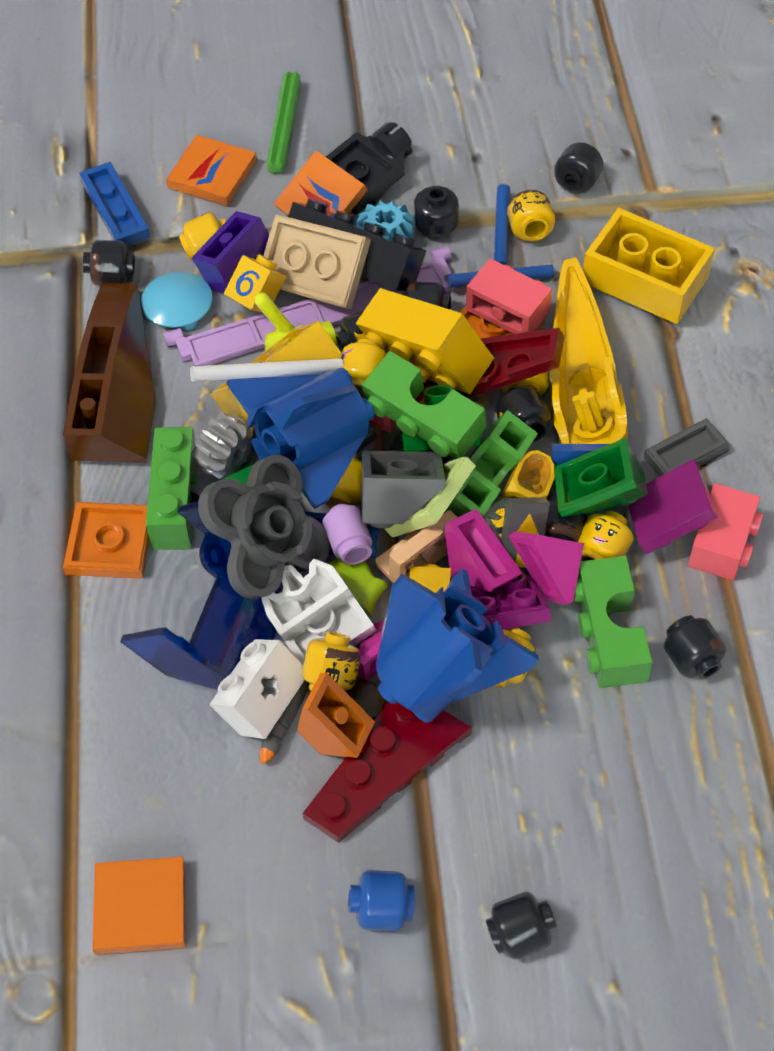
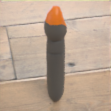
(272, 743)

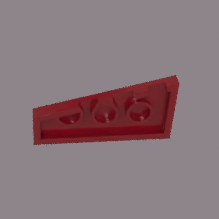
(516, 359)
(389, 760)

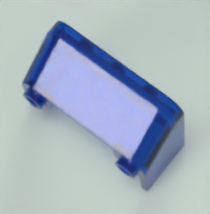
(222, 630)

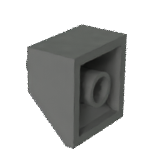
(398, 485)

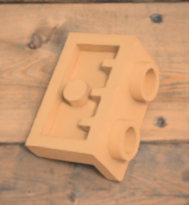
(416, 549)

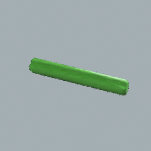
(283, 122)

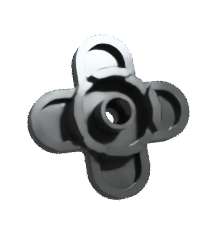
(263, 526)

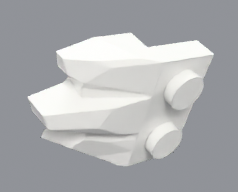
(313, 606)

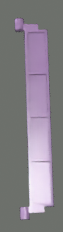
(249, 334)

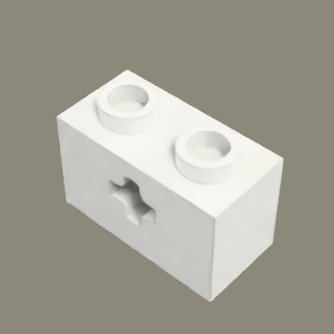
(259, 688)

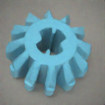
(392, 217)

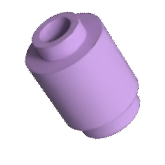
(348, 534)

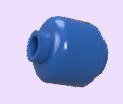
(382, 900)

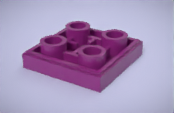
(673, 507)
(514, 603)

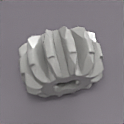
(223, 445)

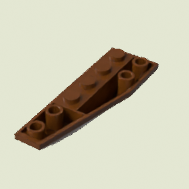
(112, 382)

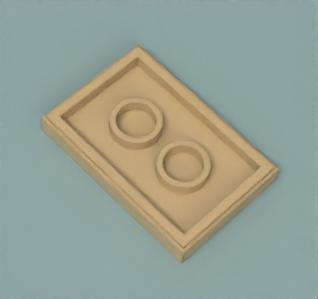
(317, 260)

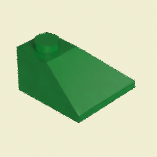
(599, 480)

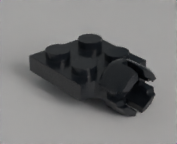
(374, 160)

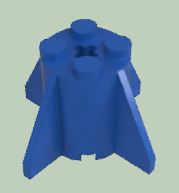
(309, 421)
(442, 647)

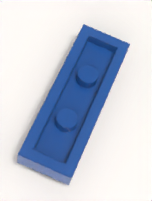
(114, 204)

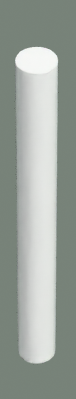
(263, 370)

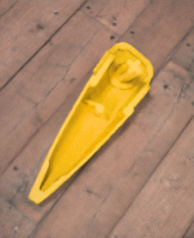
(585, 386)

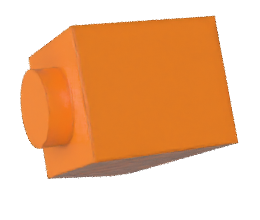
(333, 720)

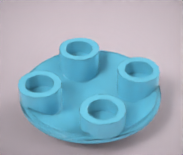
(177, 300)

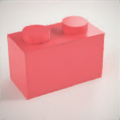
(508, 298)
(722, 542)

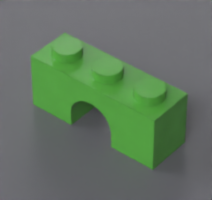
(446, 426)
(499, 452)
(170, 487)
(615, 652)

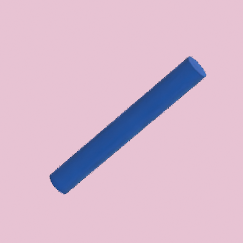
(502, 224)
(535, 272)

